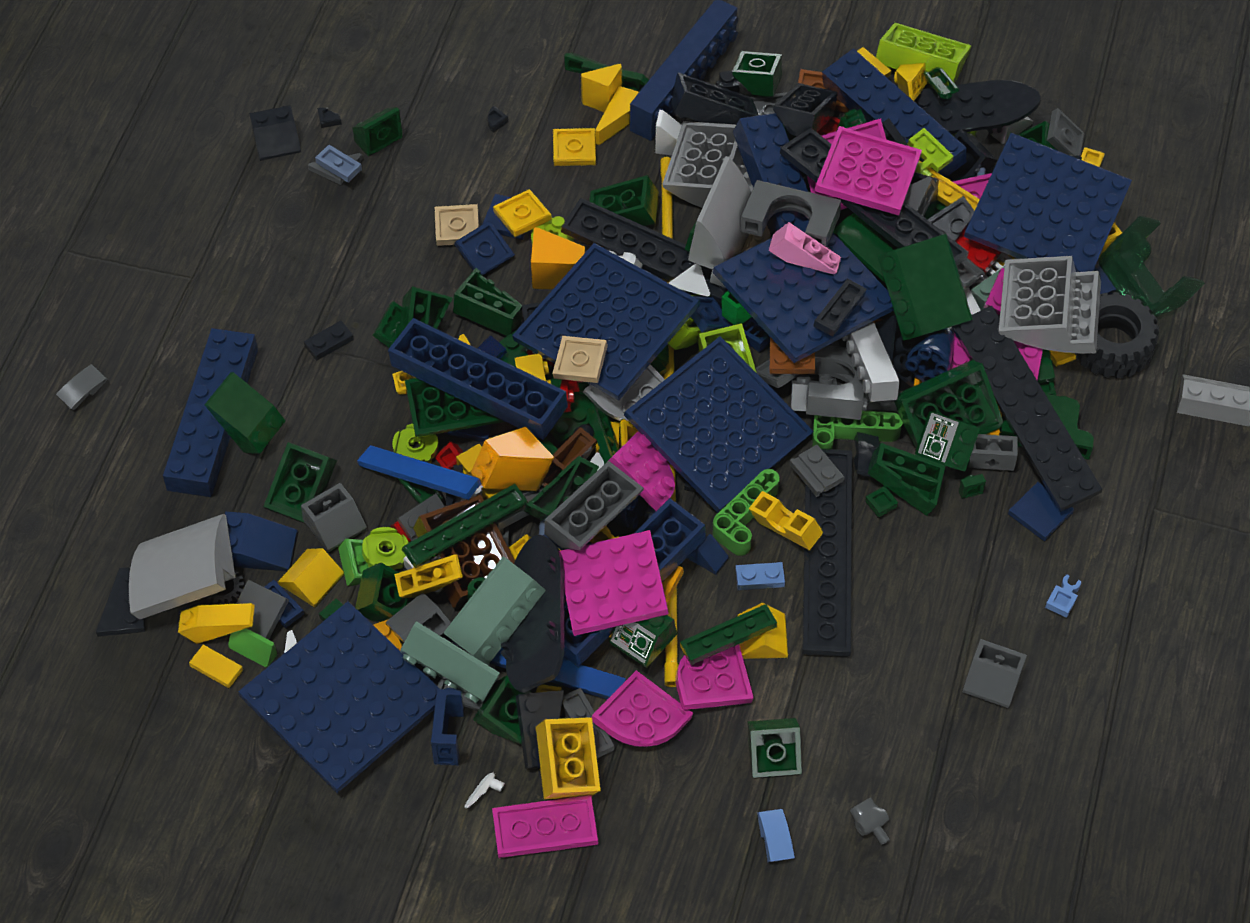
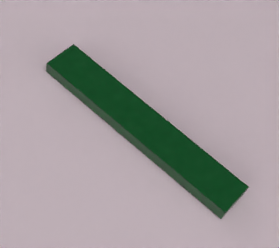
(464, 525)

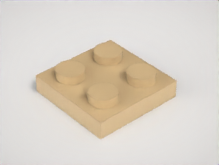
(454, 222)
(580, 359)

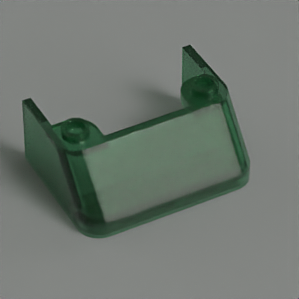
(1130, 276)

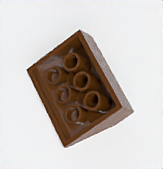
(476, 554)

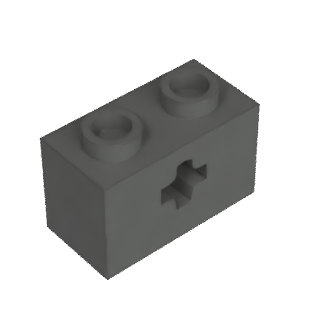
(994, 452)

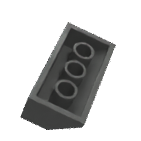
(591, 507)

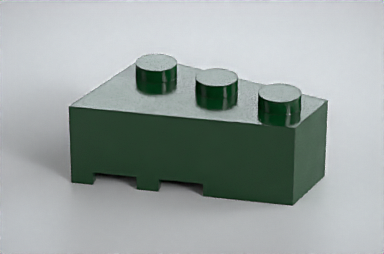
(487, 305)
(423, 306)
(908, 476)
(560, 488)

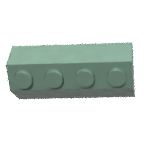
(494, 611)
(449, 662)

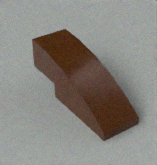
(577, 445)

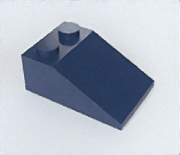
(260, 542)

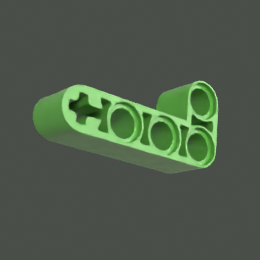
(882, 424)
(736, 530)

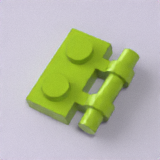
(932, 152)

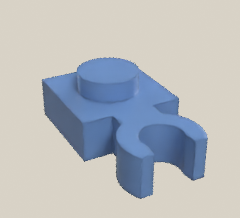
(1063, 597)

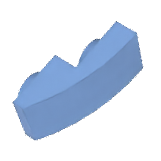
(776, 835)

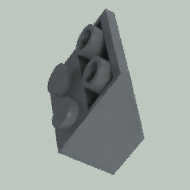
(800, 387)
(333, 517)
(422, 611)
(994, 673)

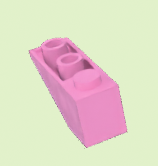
(802, 250)

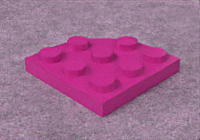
(647, 468)
(714, 681)
(641, 713)

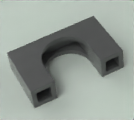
(772, 198)
(836, 400)

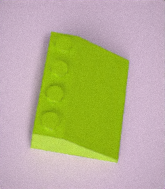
(913, 46)

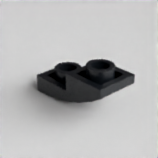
(865, 446)

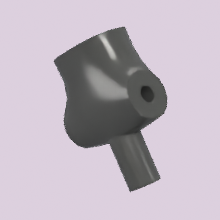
(869, 819)

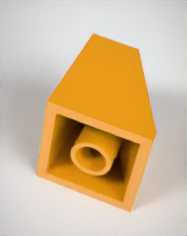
(552, 258)
(511, 460)

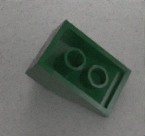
(630, 199)
(244, 414)
(298, 479)

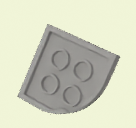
(615, 409)

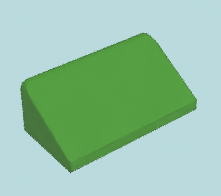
(352, 560)
(253, 646)

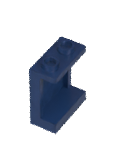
(445, 746)

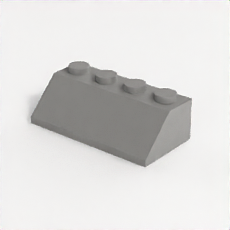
(1214, 400)

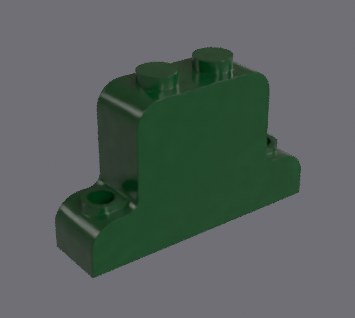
(1068, 412)

